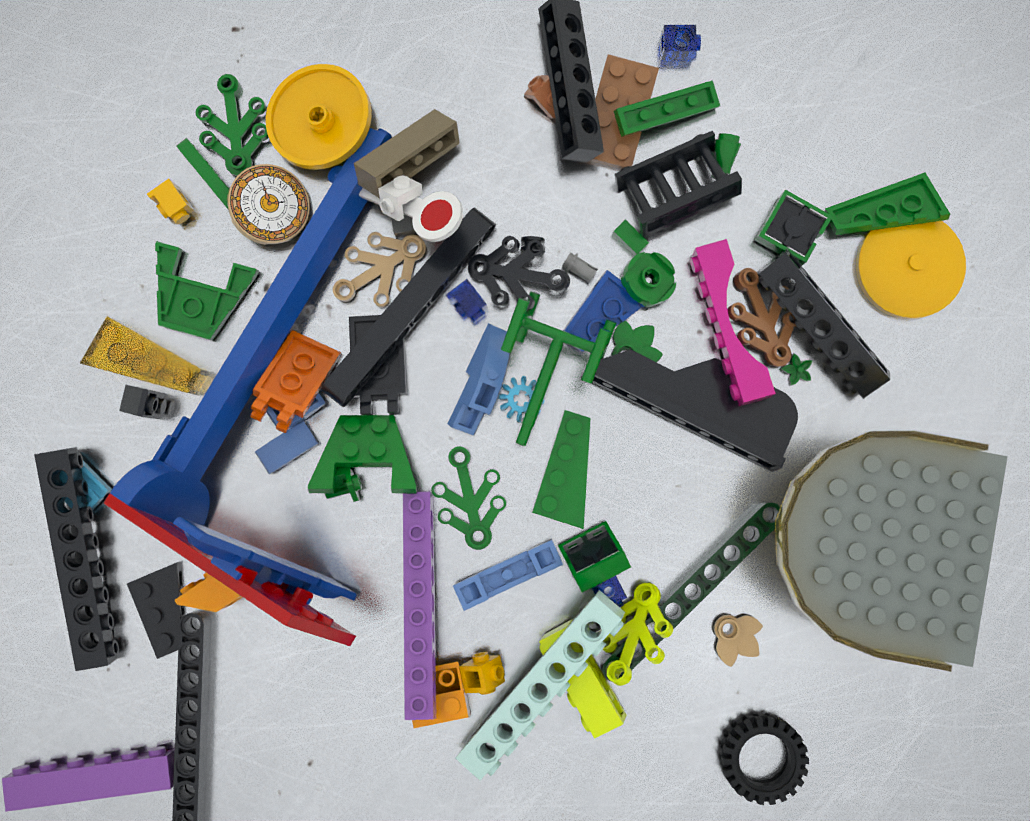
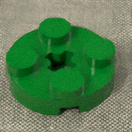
(636, 284)

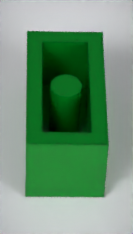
(630, 238)

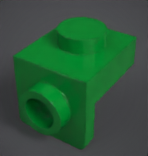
(346, 483)

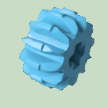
(515, 391)

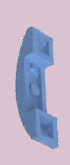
(507, 574)

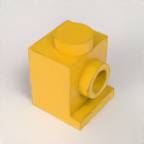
(171, 201)

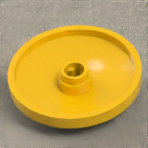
(318, 116)
(911, 269)

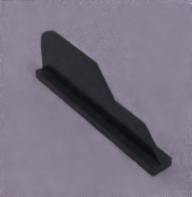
(702, 403)

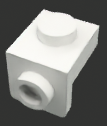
(396, 194)

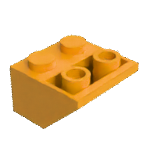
(207, 595)
(450, 696)

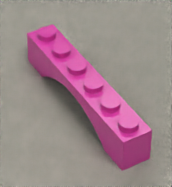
(748, 376)

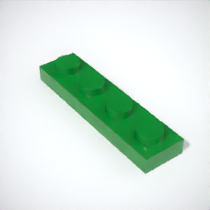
(666, 108)

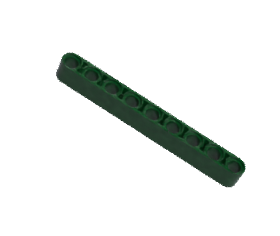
(697, 576)

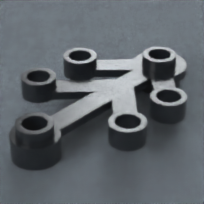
(513, 271)

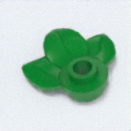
(637, 340)

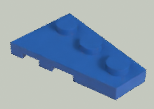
(605, 301)

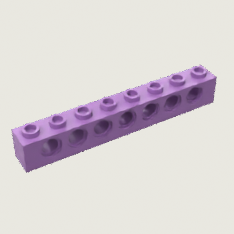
(419, 607)

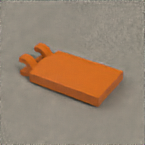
(293, 379)

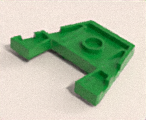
(193, 305)
(364, 443)

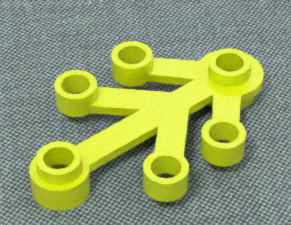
(638, 629)

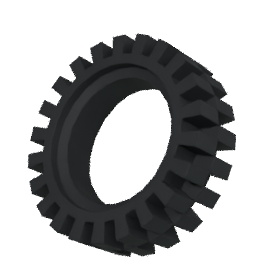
(783, 784)

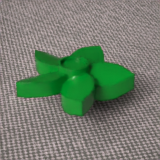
(797, 369)

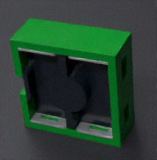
(793, 226)
(594, 556)

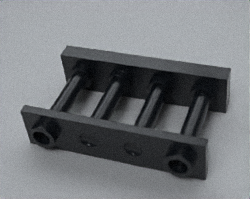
(689, 204)

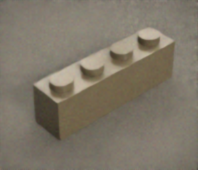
(408, 151)

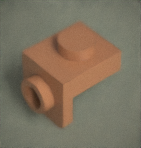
(540, 92)

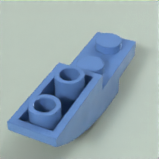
(485, 380)

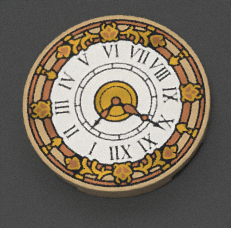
(268, 204)

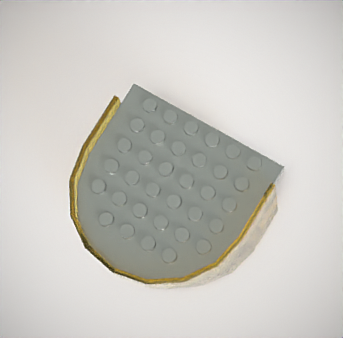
(893, 543)

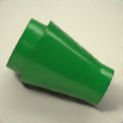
(726, 150)

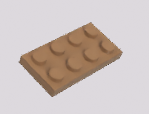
(621, 85)

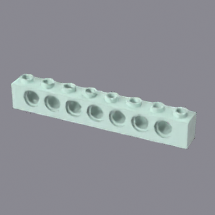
(474, 754)

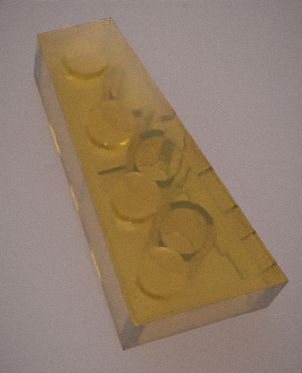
(135, 355)

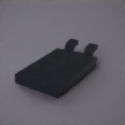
(390, 377)

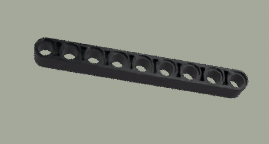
(408, 308)
(186, 718)

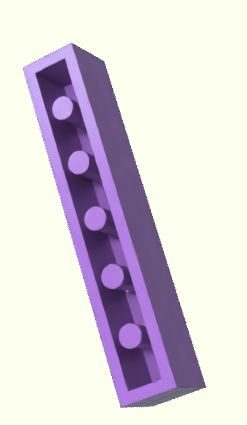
(88, 779)

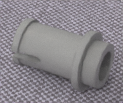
(579, 267)

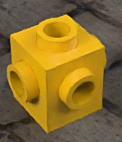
(482, 673)

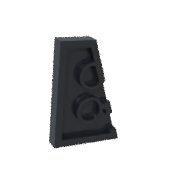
(156, 605)

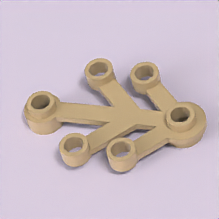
(382, 266)

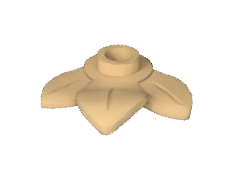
(739, 639)

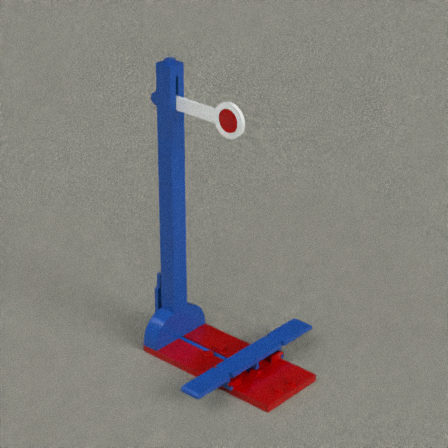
(167, 491)

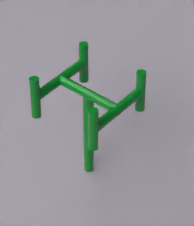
(517, 330)

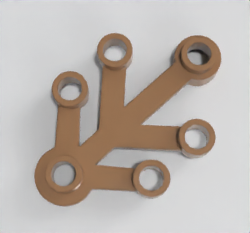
(763, 322)

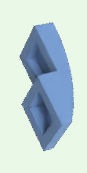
(286, 447)

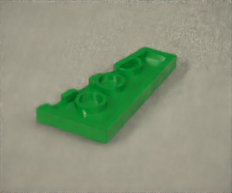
(894, 205)
(565, 478)

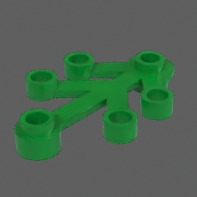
(234, 129)
(469, 502)

